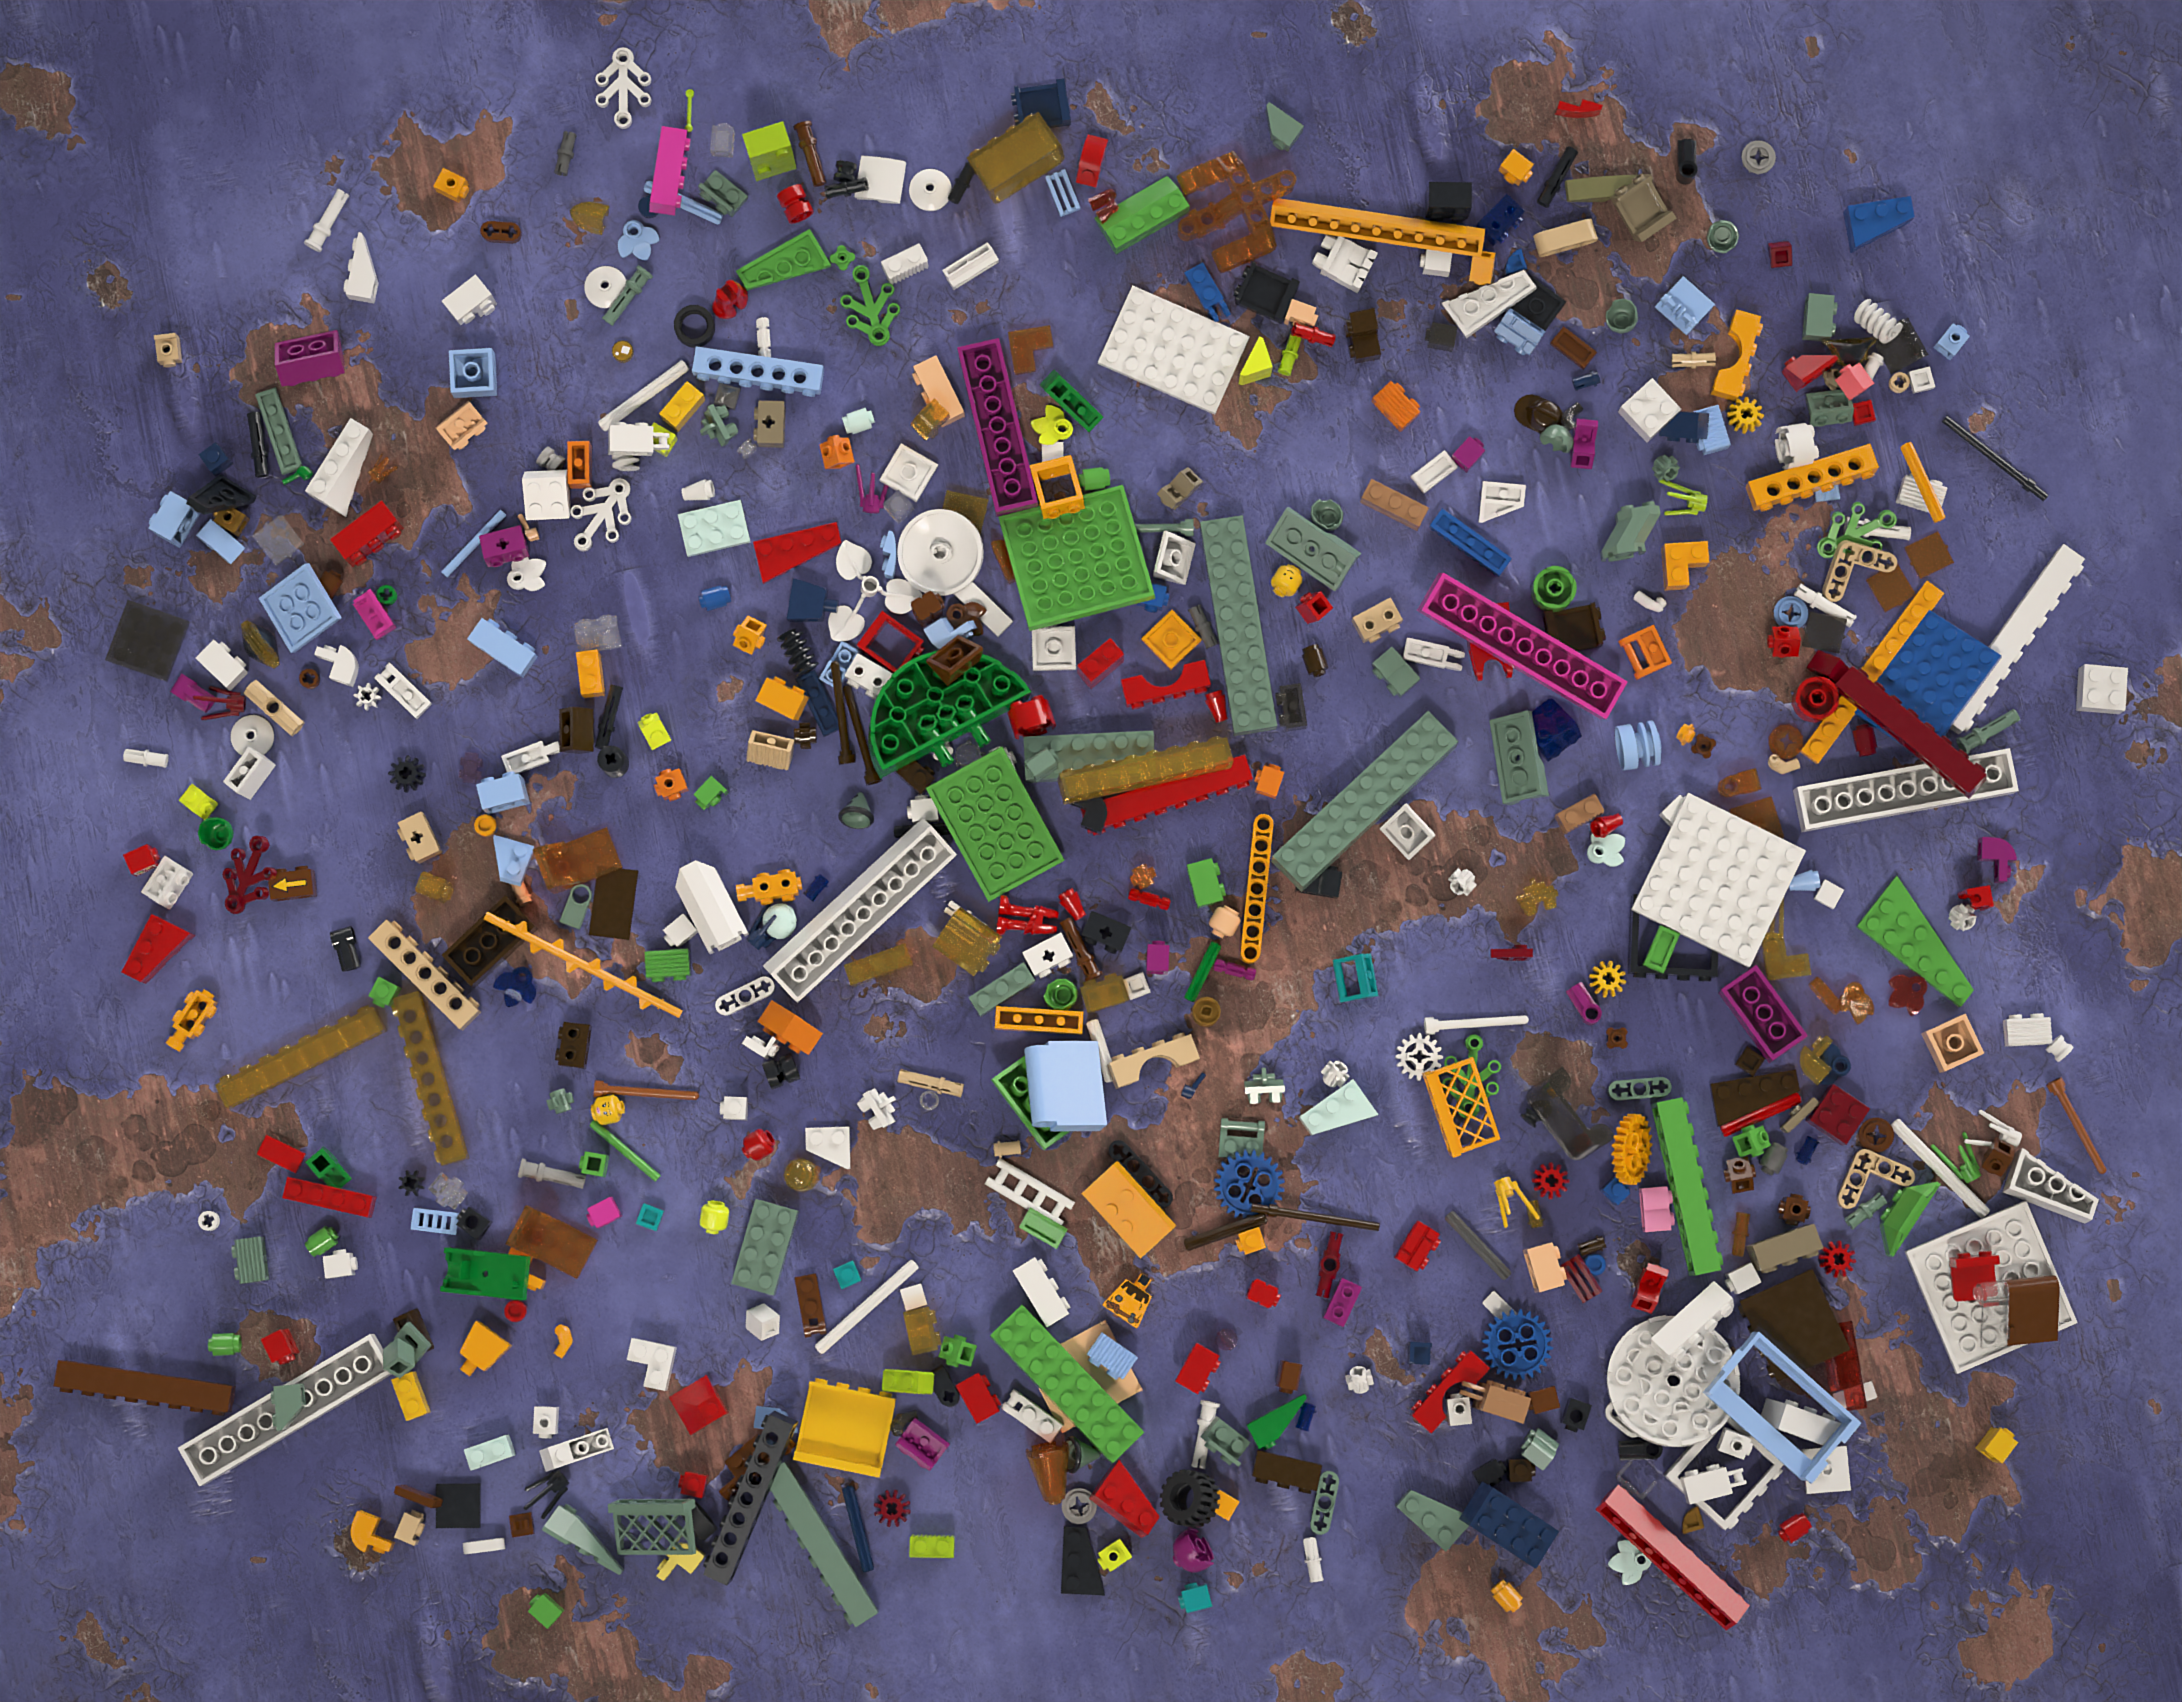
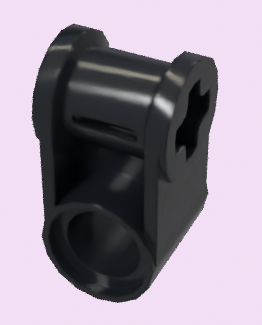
(942, 1384)

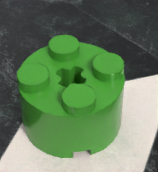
(1563, 582)

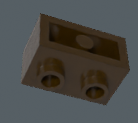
(576, 730)
(916, 776)
(574, 1045)

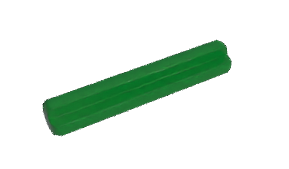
(1202, 971)

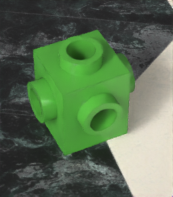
(1751, 1141)
(957, 1351)

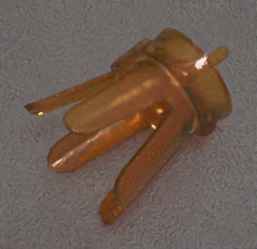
(375, 472)

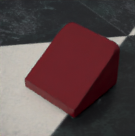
(1780, 254)

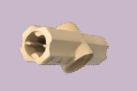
(264, 699)

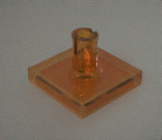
(1761, 814)

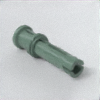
(633, 287)
(1980, 735)

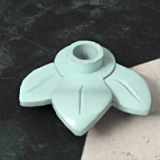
(1609, 848)
(1626, 1562)

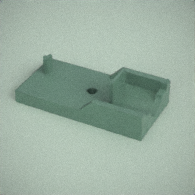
(1331, 556)
(1521, 778)

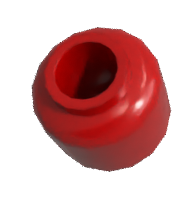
(758, 1144)

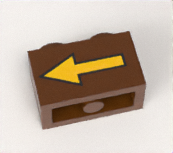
(293, 884)

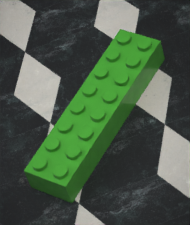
(1686, 1186)
(1066, 1384)

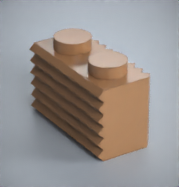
(1579, 814)

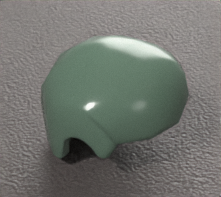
(1722, 236)
(1622, 316)
(1558, 437)
(1326, 515)

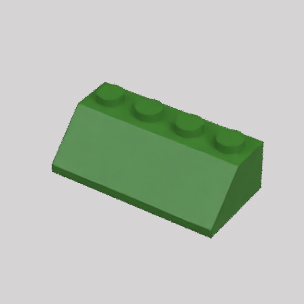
(1144, 214)
(1014, 1088)

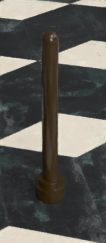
(846, 755)
(871, 776)

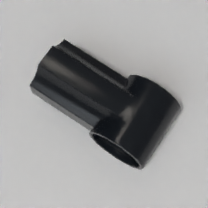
(1686, 160)
(344, 943)
(1636, 1450)

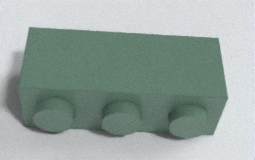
(1002, 989)

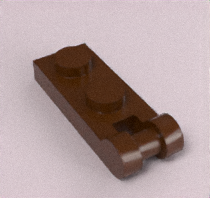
(810, 1304)

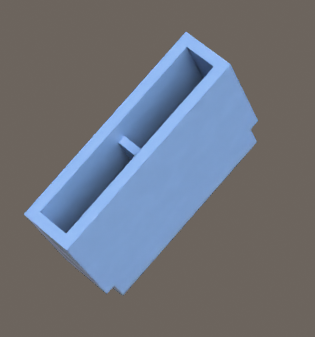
(1066, 1086)

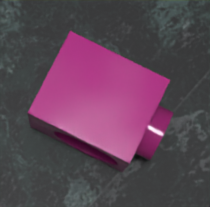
(603, 1213)

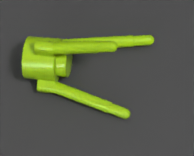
(1695, 500)

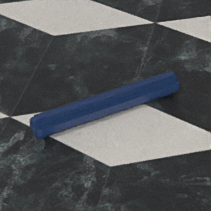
(857, 1528)

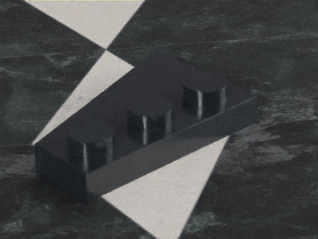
(219, 496)
(1078, 1564)

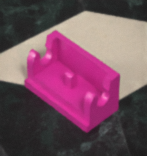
(374, 614)

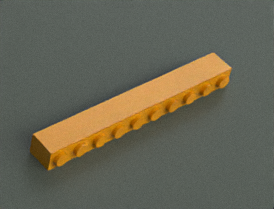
(1377, 227)

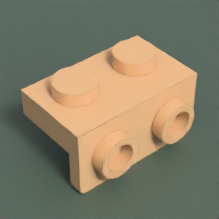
(461, 426)

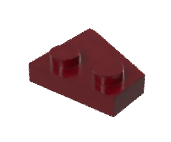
(1517, 953)

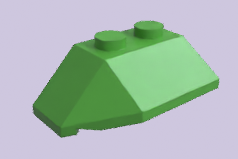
(1903, 1214)

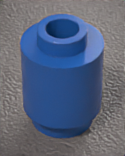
(714, 597)

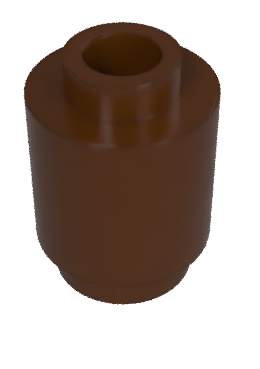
(331, 582)

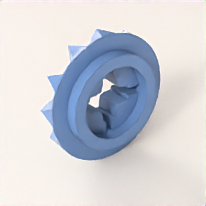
(1798, 607)

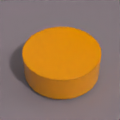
(485, 825)

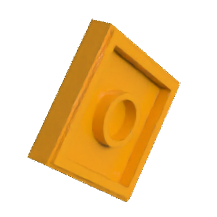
(1171, 639)

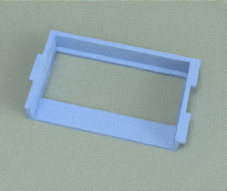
(1762, 1430)

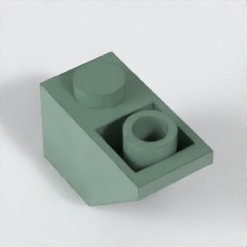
(288, 1402)

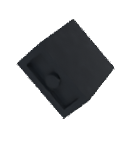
(1265, 293)

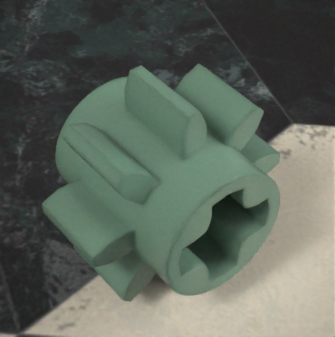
(1665, 468)
(560, 1101)

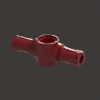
(1331, 1252)

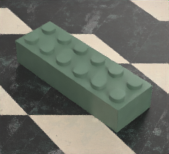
(1084, 749)

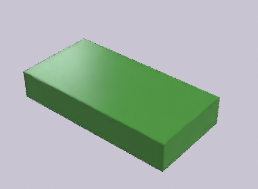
(1661, 949)
(1043, 1228)

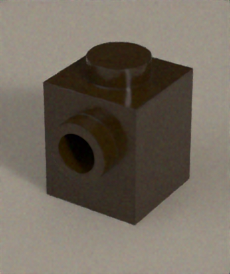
(1520, 1470)

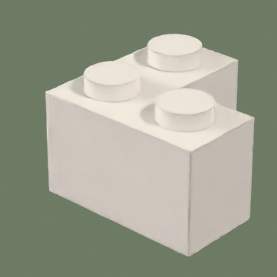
(470, 299)
(659, 1361)

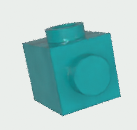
(1194, 1597)

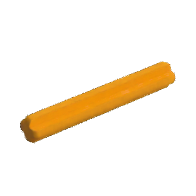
(1922, 482)

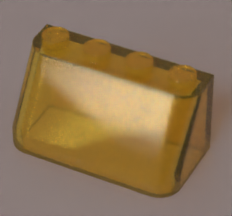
(1016, 158)

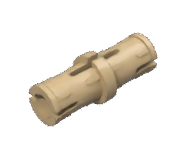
(1693, 359)

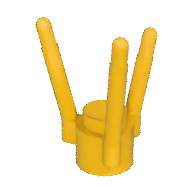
(1505, 1189)

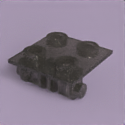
(1903, 349)

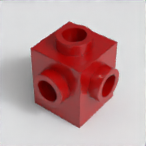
(1784, 641)

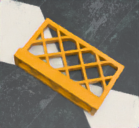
(1443, 1113)

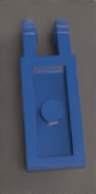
(1206, 290)

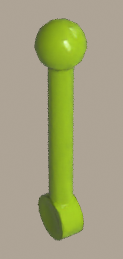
(689, 94)

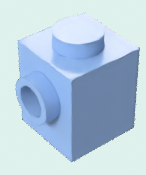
(1952, 341)

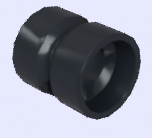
(781, 1071)

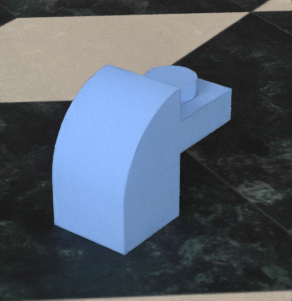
(942, 631)

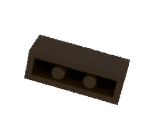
(1286, 1471)

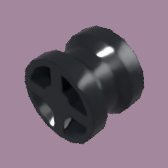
(844, 170)

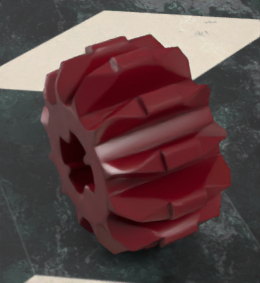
(900, 1508)

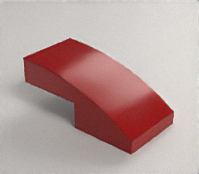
(1586, 109)

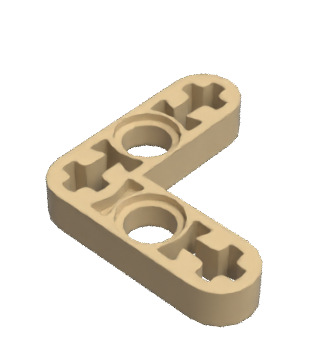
(1853, 558)
(1871, 1167)

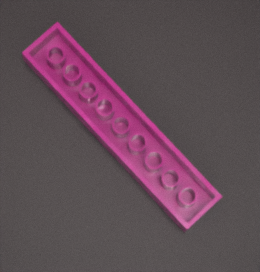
(1522, 646)

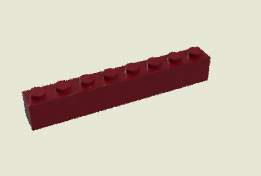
(1911, 732)

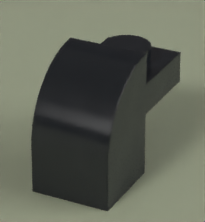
(1095, 814)

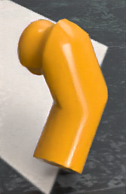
(565, 1340)

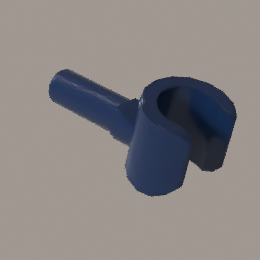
(1189, 1091)

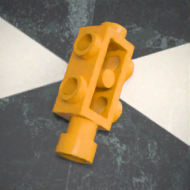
(775, 888)
(192, 1012)

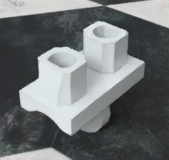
(881, 1107)

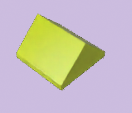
(1258, 364)

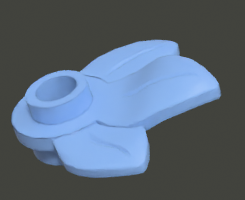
(639, 243)

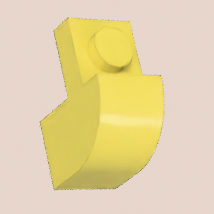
(688, 1562)

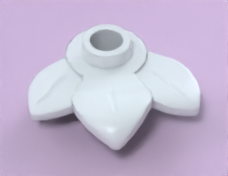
(530, 574)

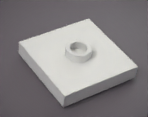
(908, 472)
(1054, 649)
(1834, 1476)

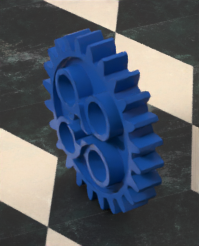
(1230, 1177)
(1520, 1364)

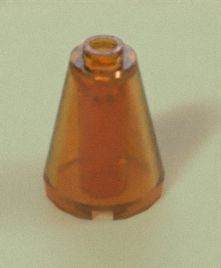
(1050, 1469)

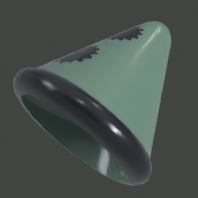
(856, 813)
(1080, 1454)

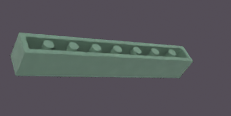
(822, 1547)

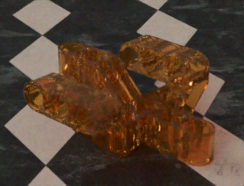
(1261, 237)

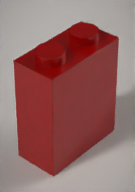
(1100, 663)

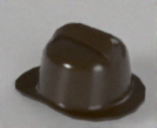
(1537, 413)

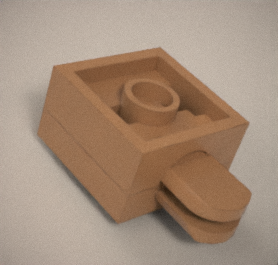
(1495, 1400)

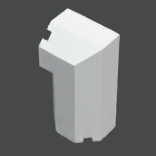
(709, 906)

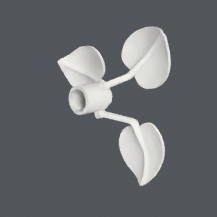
(853, 562)

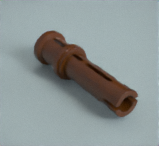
(808, 144)
(1085, 959)

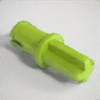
(1289, 355)

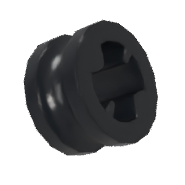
(1530, 1117)

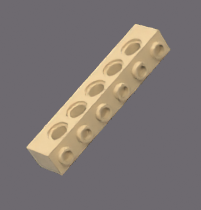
(382, 940)

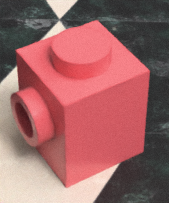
(1853, 380)

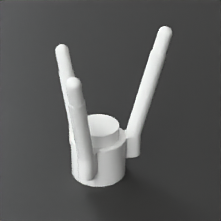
(2007, 1133)

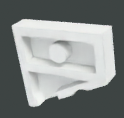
(1500, 499)
(830, 1144)

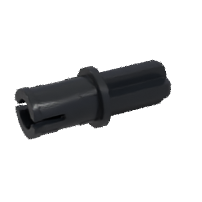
(961, 184)

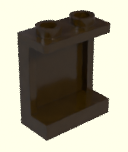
(1576, 627)

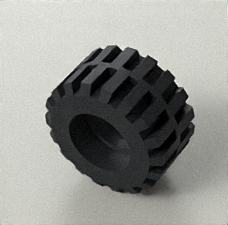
(1203, 1503)

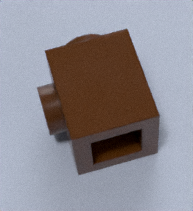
(1998, 1157)

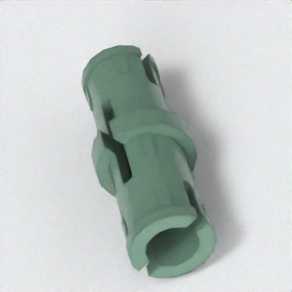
(1865, 1211)

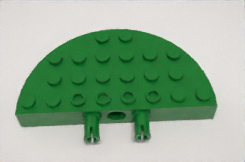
(922, 713)

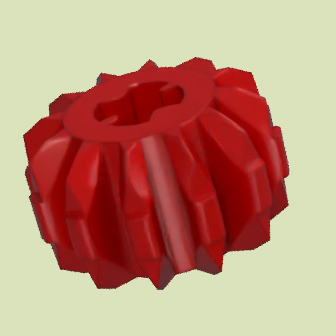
(1555, 1175)
(1837, 1268)

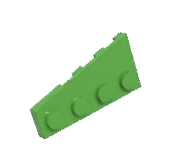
(787, 261)

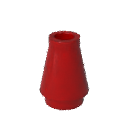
(1217, 705)
(1605, 825)
(1071, 902)

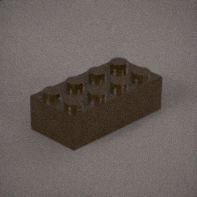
(486, 945)

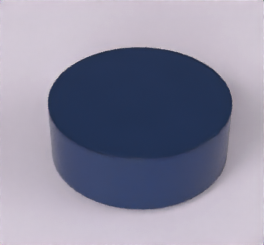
(644, 207)

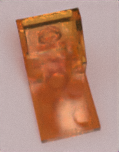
(577, 861)
(551, 1241)

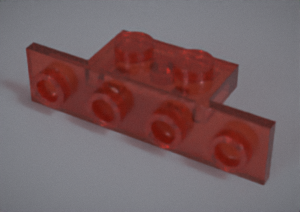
(1845, 1372)

